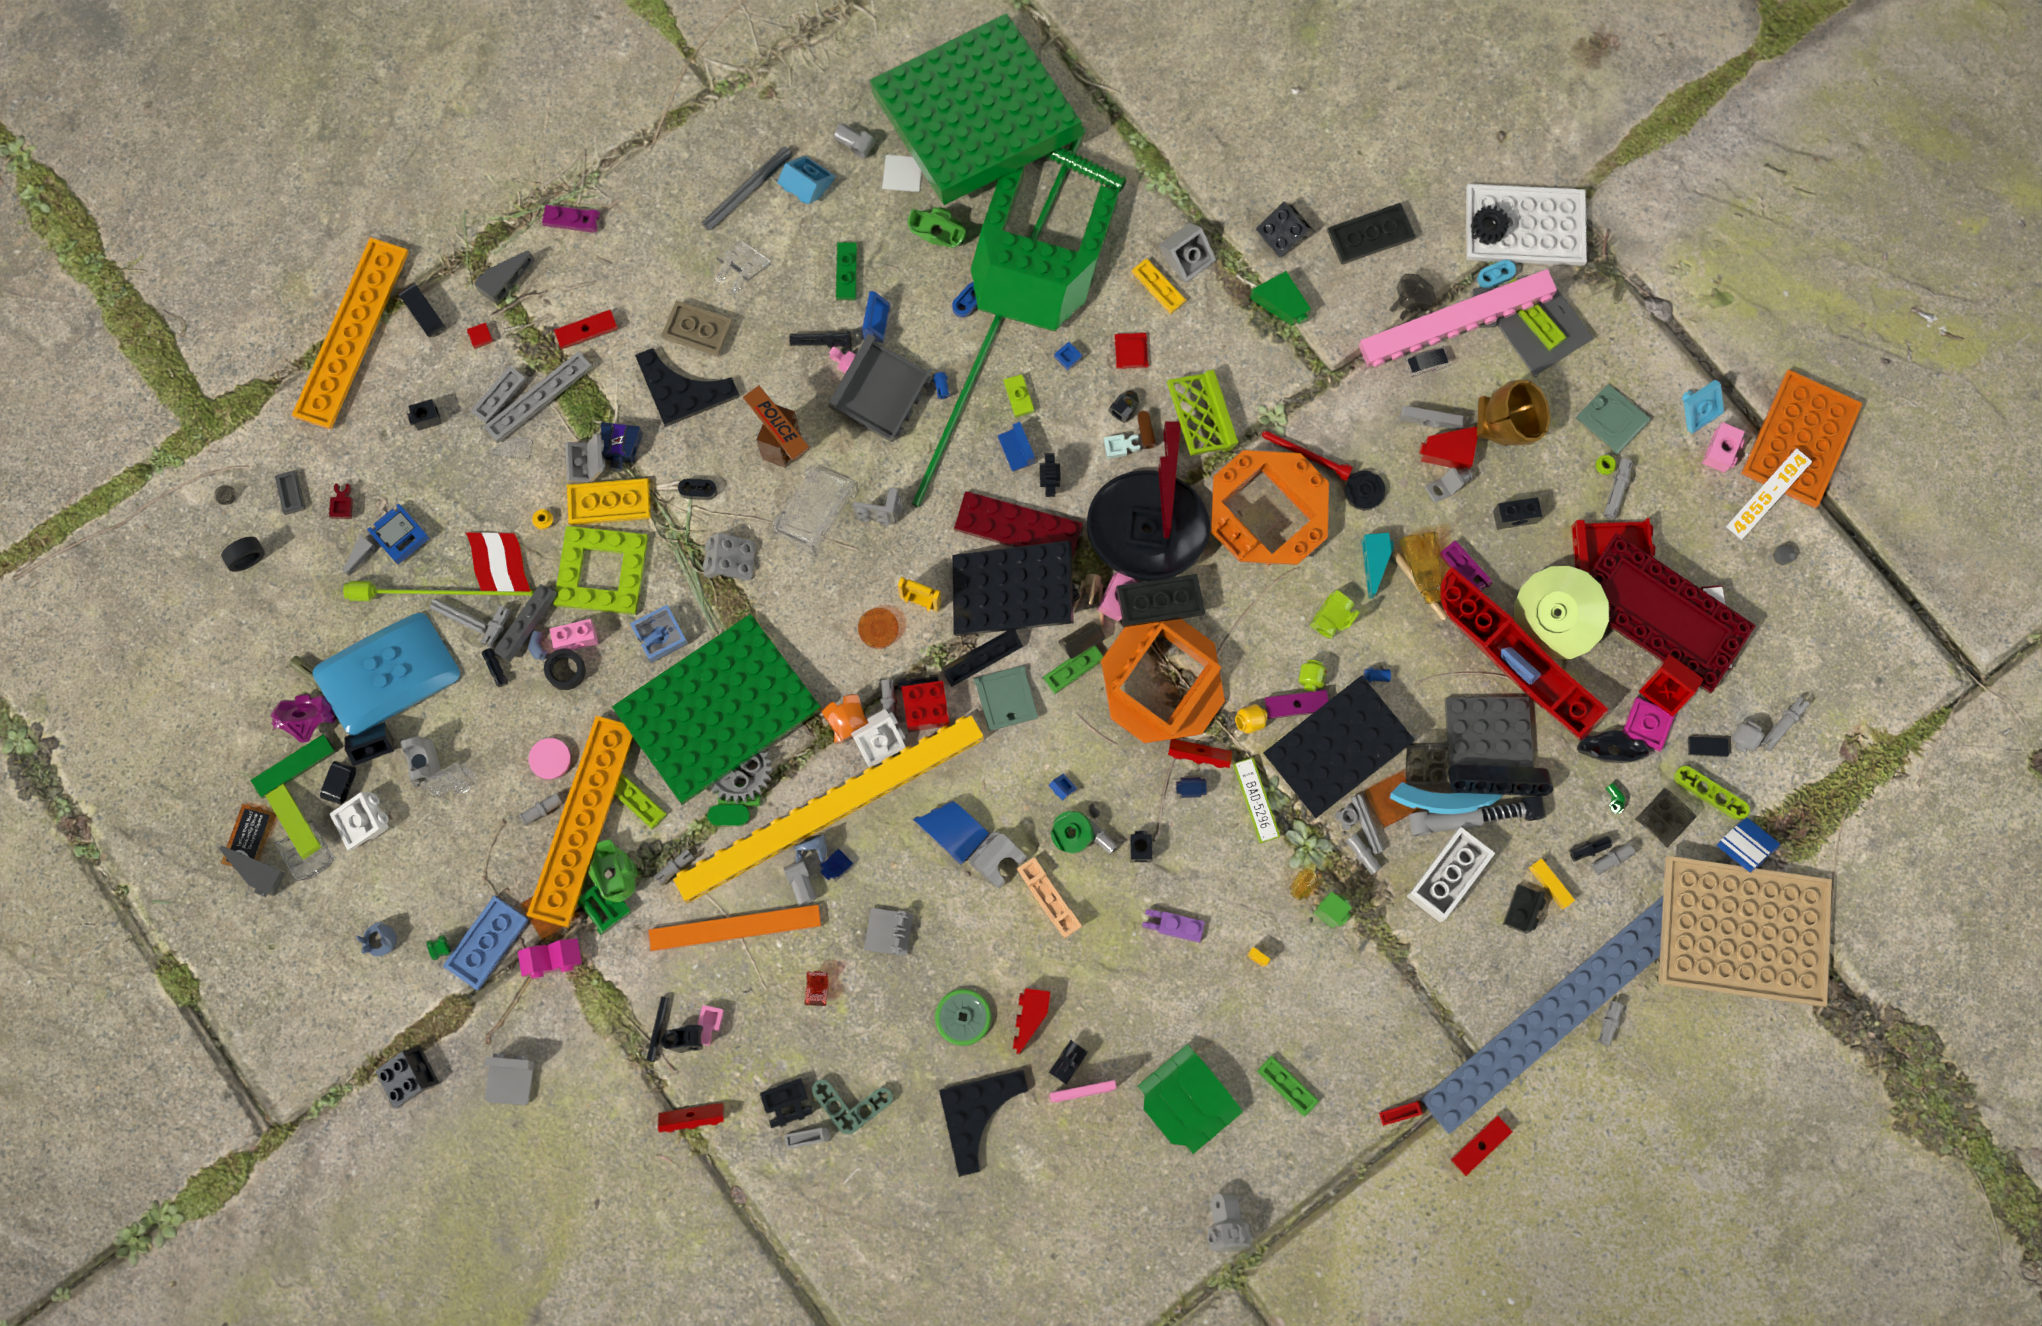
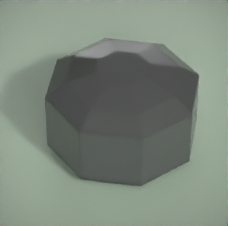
(1784, 554)

